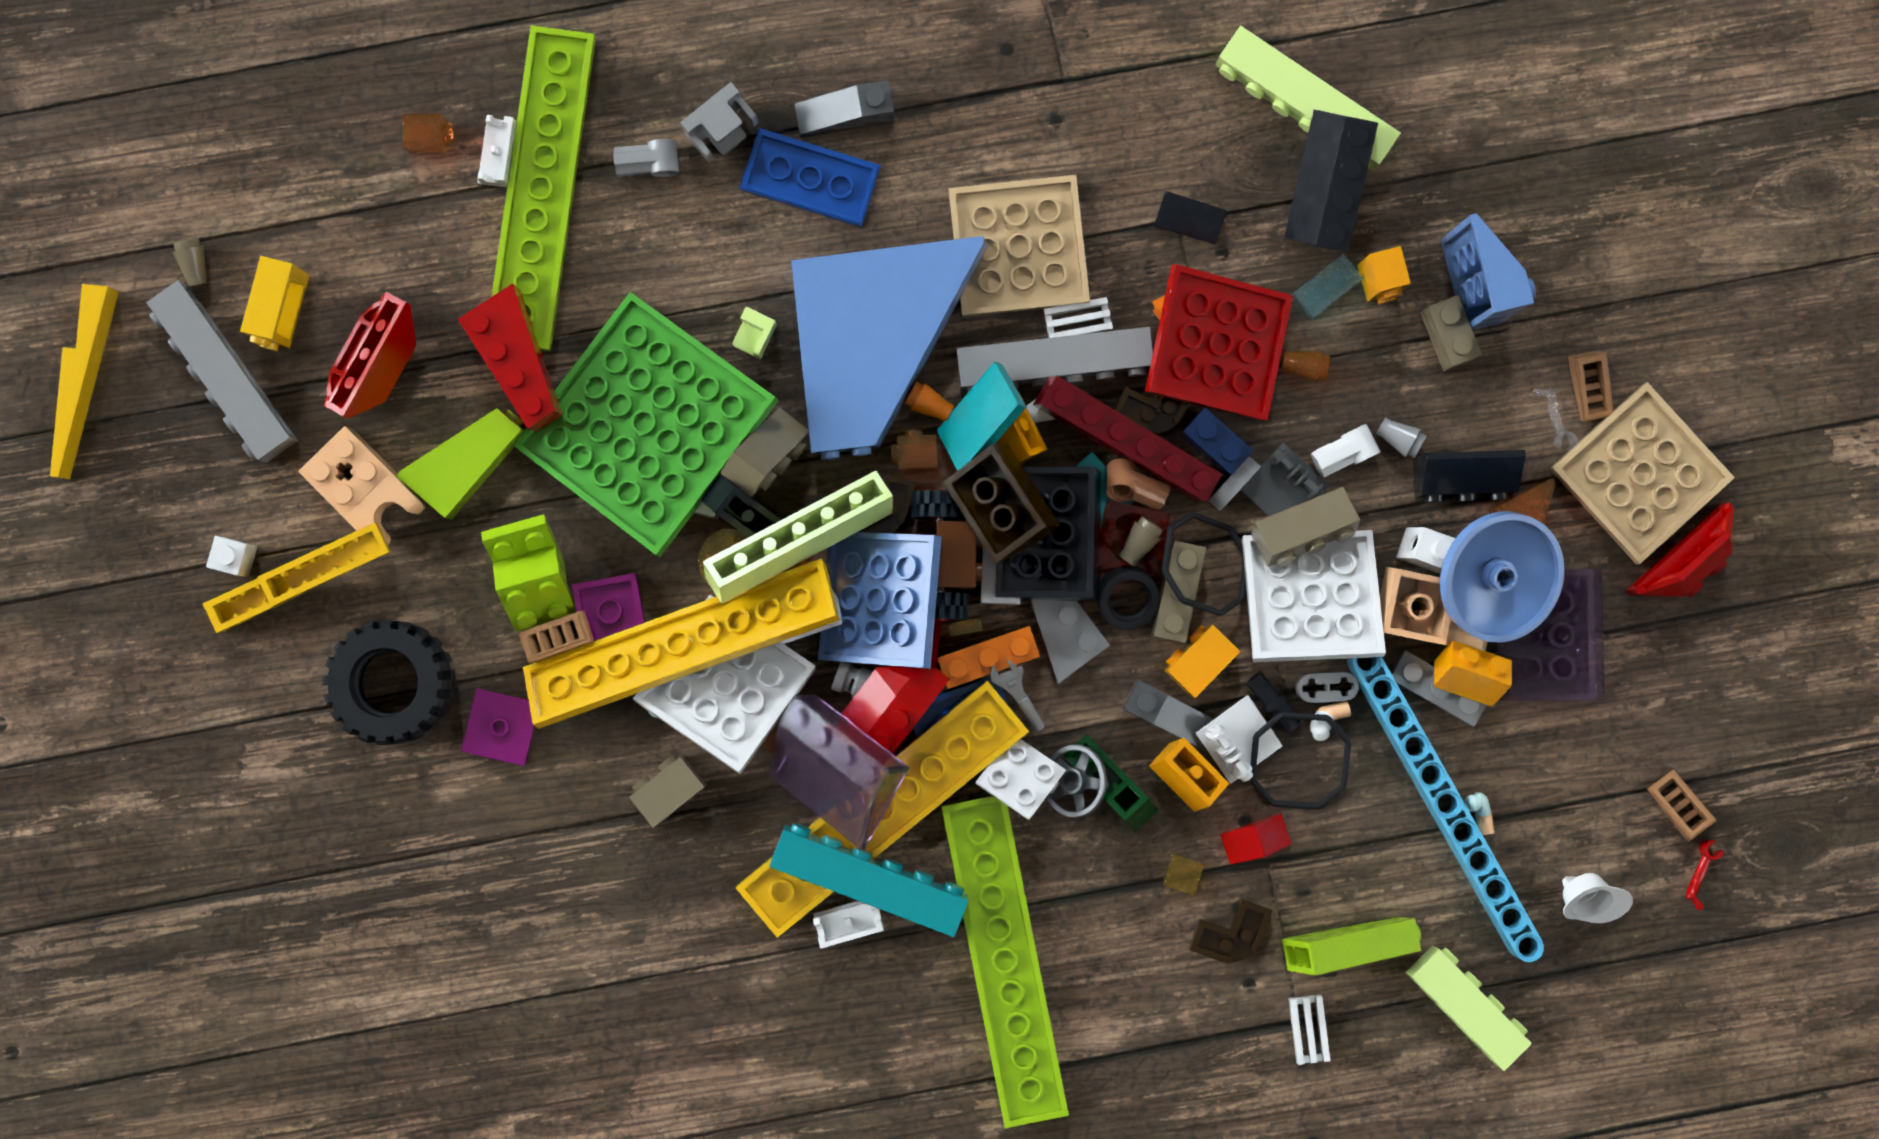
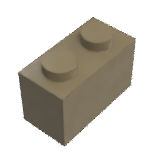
(1450, 333)
(667, 790)

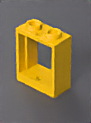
(274, 303)

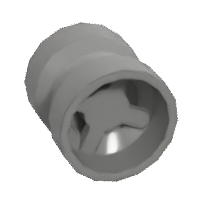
(844, 677)

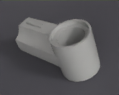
(656, 158)

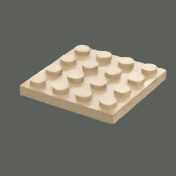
(1031, 244)
(1642, 473)

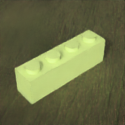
(1468, 1007)

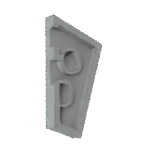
(1067, 635)

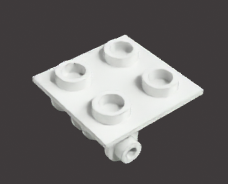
(1231, 738)
(1021, 778)

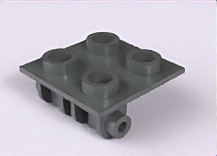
(1283, 482)

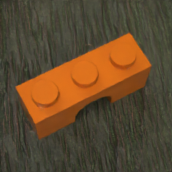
(978, 659)

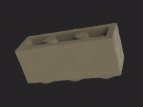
(766, 453)
(1306, 528)
(1173, 617)

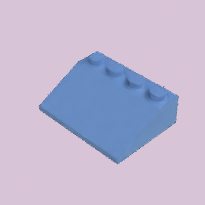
(1485, 274)

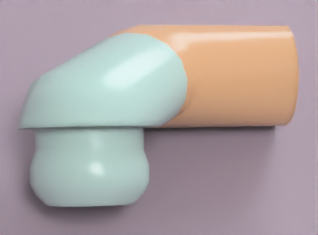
(1480, 805)

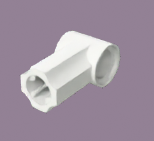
(1350, 449)

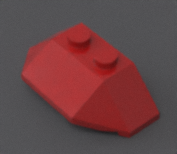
(372, 357)
(1691, 559)
(894, 702)

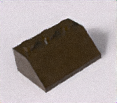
(1001, 503)

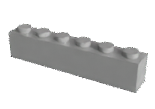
(1065, 356)
(221, 372)

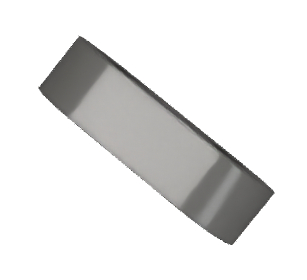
(1234, 483)
(1327, 679)

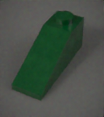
(1122, 792)

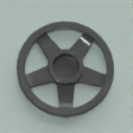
(1076, 781)

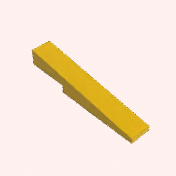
(79, 375)
(296, 578)

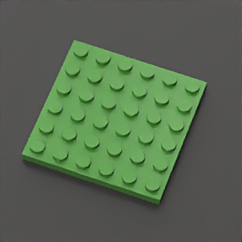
(646, 423)

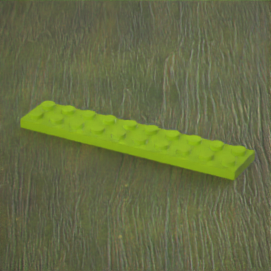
(544, 172)
(1005, 961)

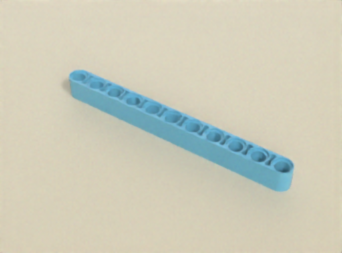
(1456, 814)

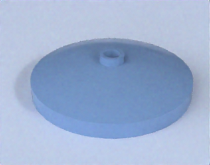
(1502, 576)

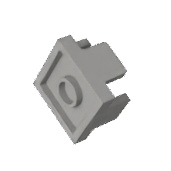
(718, 122)

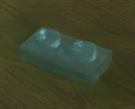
(1327, 286)

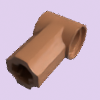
(1127, 484)

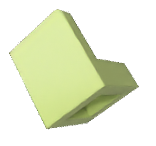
(754, 333)

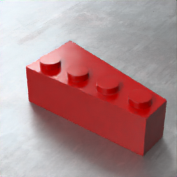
(511, 351)

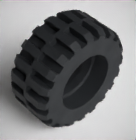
(346, 680)

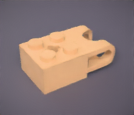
(370, 488)
(1429, 621)

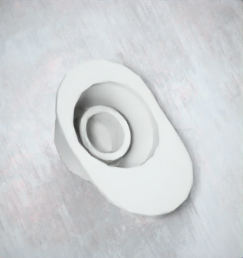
(1593, 900)

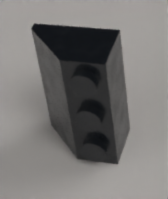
(1468, 475)

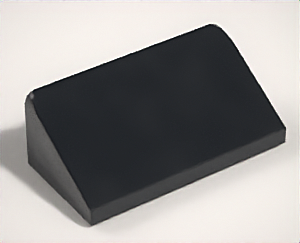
(1190, 217)

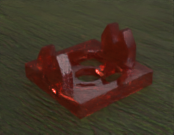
(1108, 532)

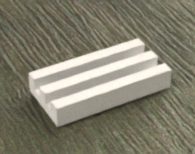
(1105, 314)
(1312, 1057)

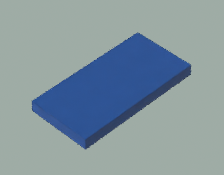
(810, 177)

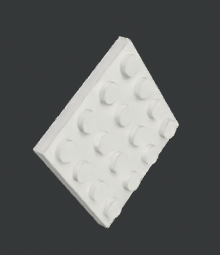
(1316, 604)
(731, 703)

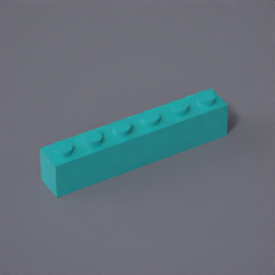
(870, 880)

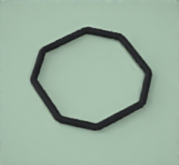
(1167, 552)
(1303, 716)

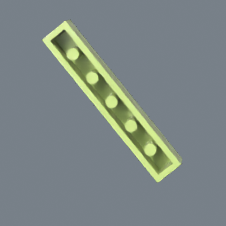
(1293, 88)
(798, 537)

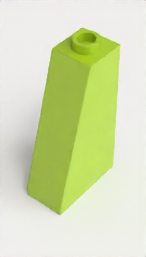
(463, 463)
(1351, 945)

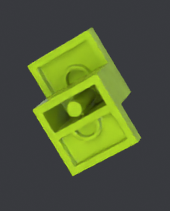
(529, 572)

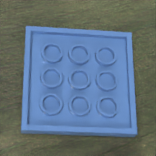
(884, 599)

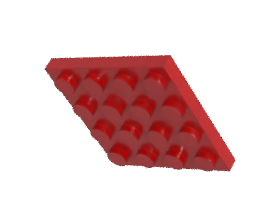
(1219, 343)

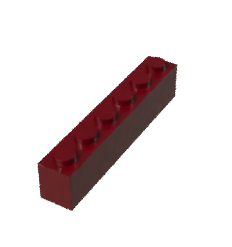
(1127, 439)

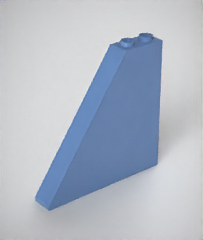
(869, 331)

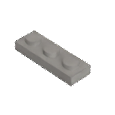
(1418, 678)

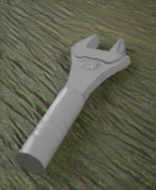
(1012, 682)

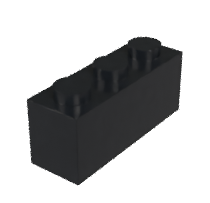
(739, 508)

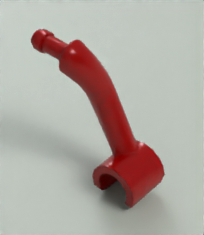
(1700, 872)

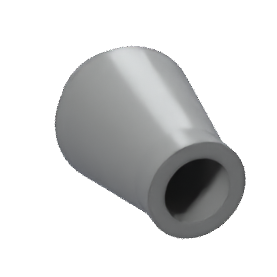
(1402, 437)

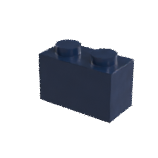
(1216, 443)

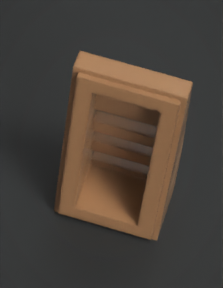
(1578, 377)
(537, 644)
(1680, 823)

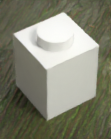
(231, 556)

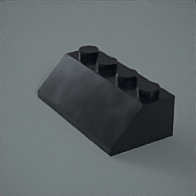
(1331, 180)

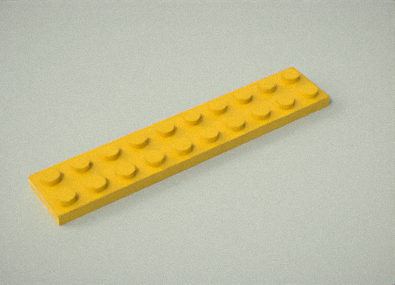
(679, 644)
(939, 766)

